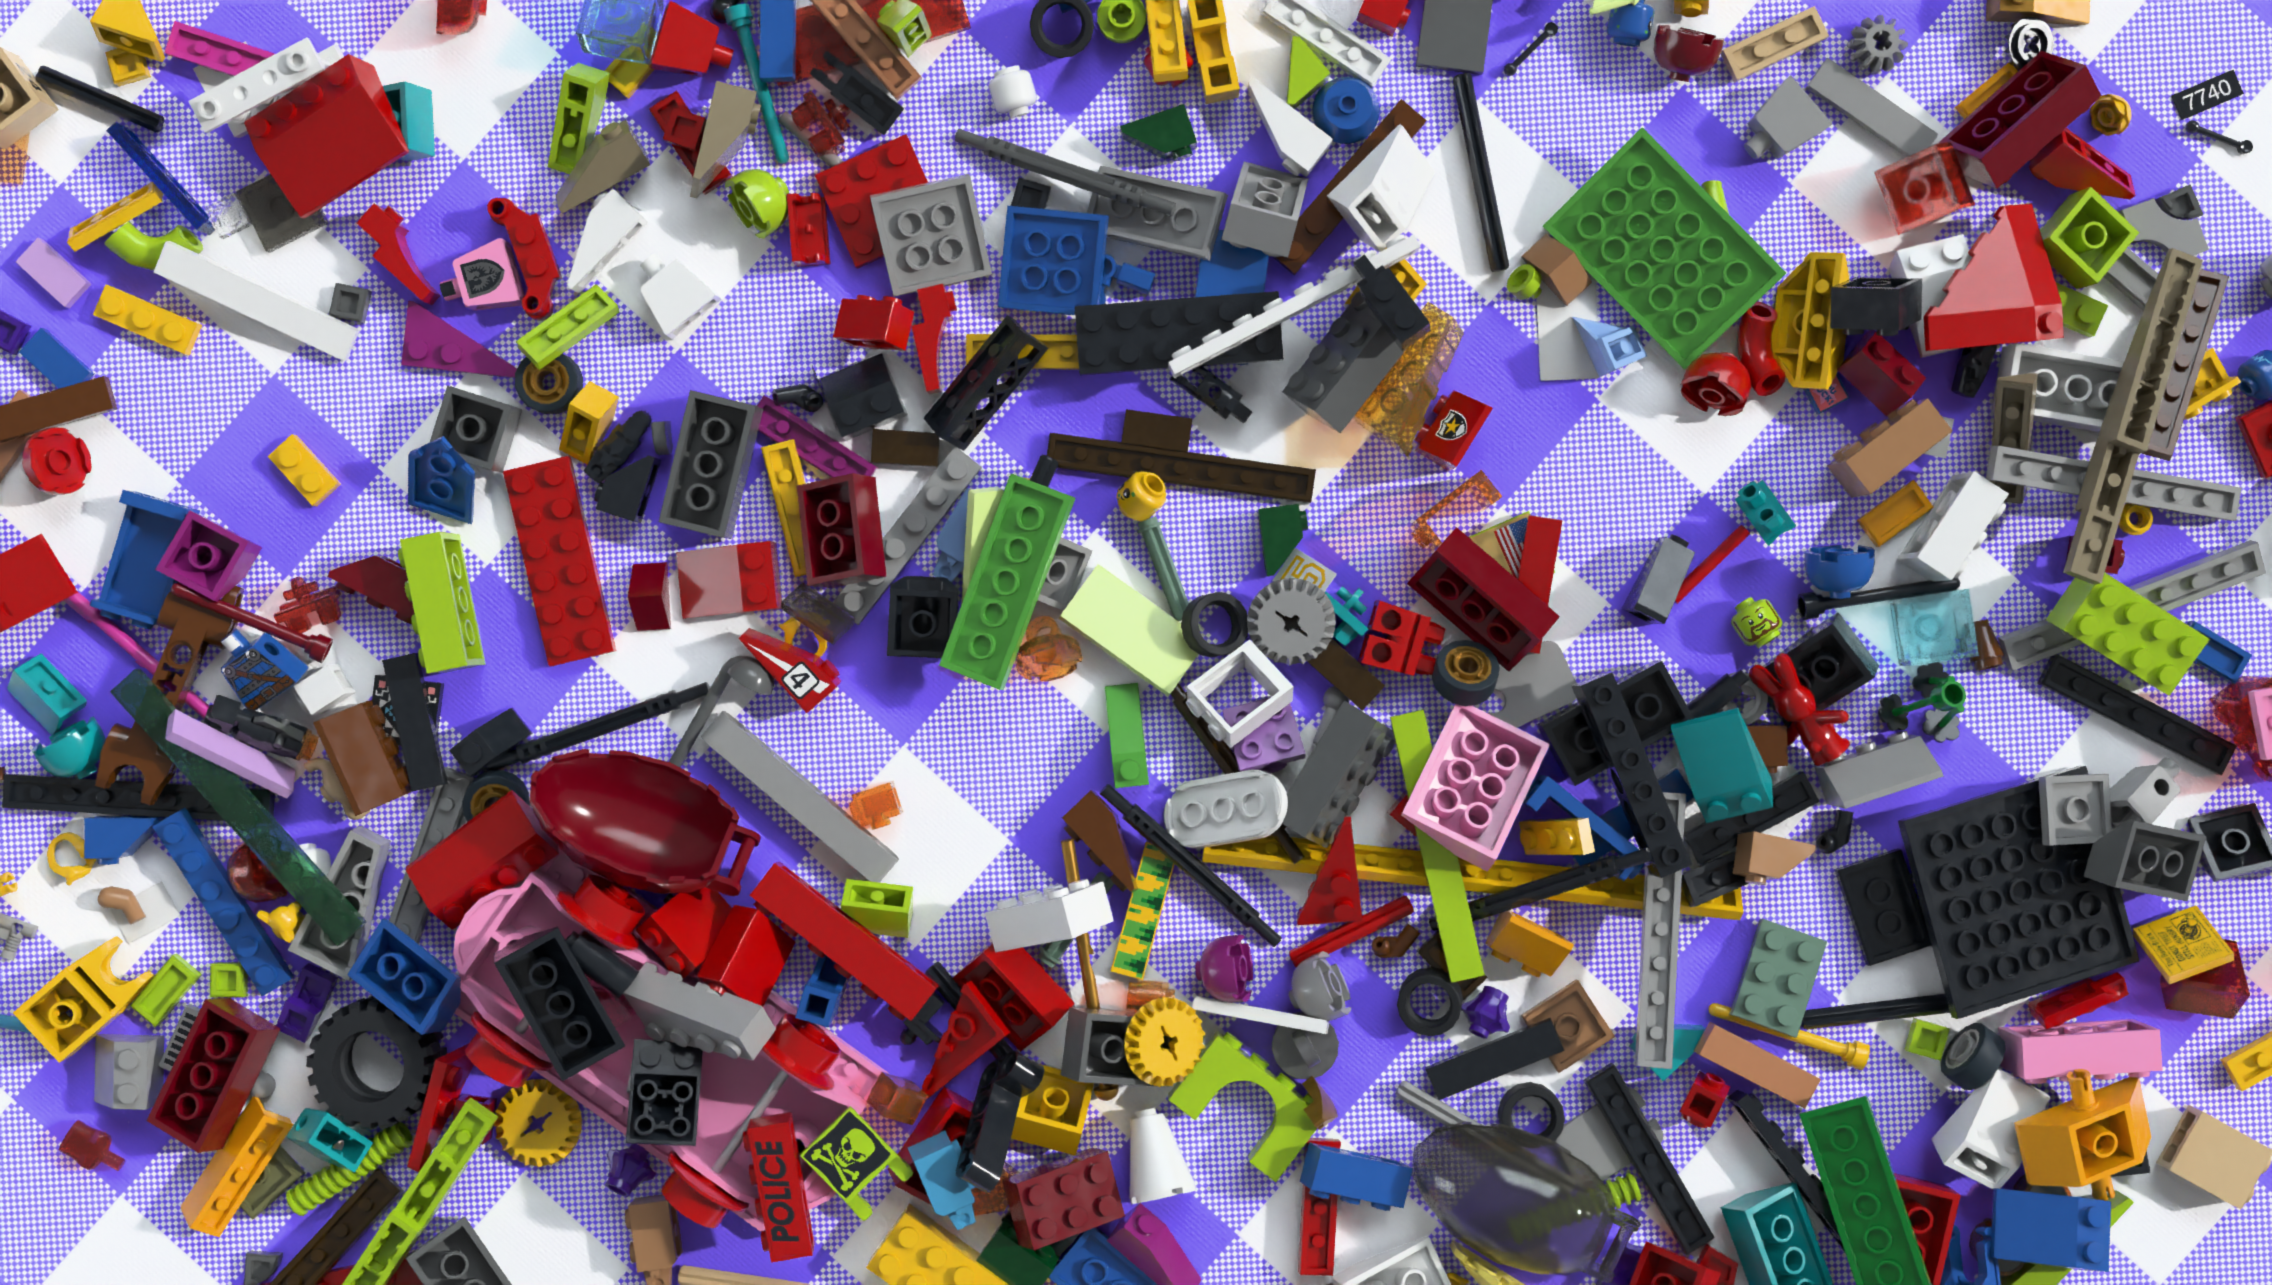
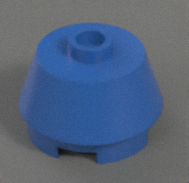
(1346, 110)

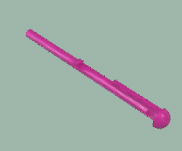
(142, 657)

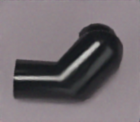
(800, 395)
(1837, 835)

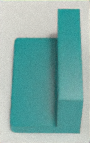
(45, 693)

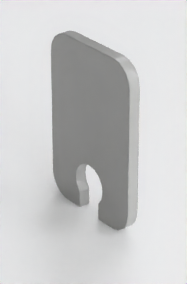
(1535, 686)
(1594, 1142)

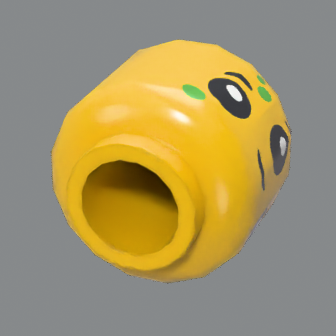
(1141, 496)

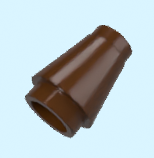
(1988, 647)

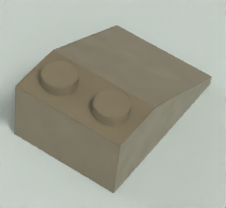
(728, 122)

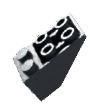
(664, 1093)

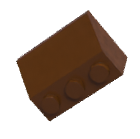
(363, 756)

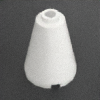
(1156, 1160)

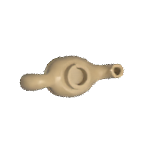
(331, 788)

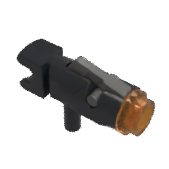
(261, 730)

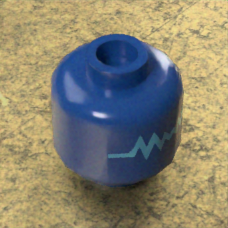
(2257, 376)

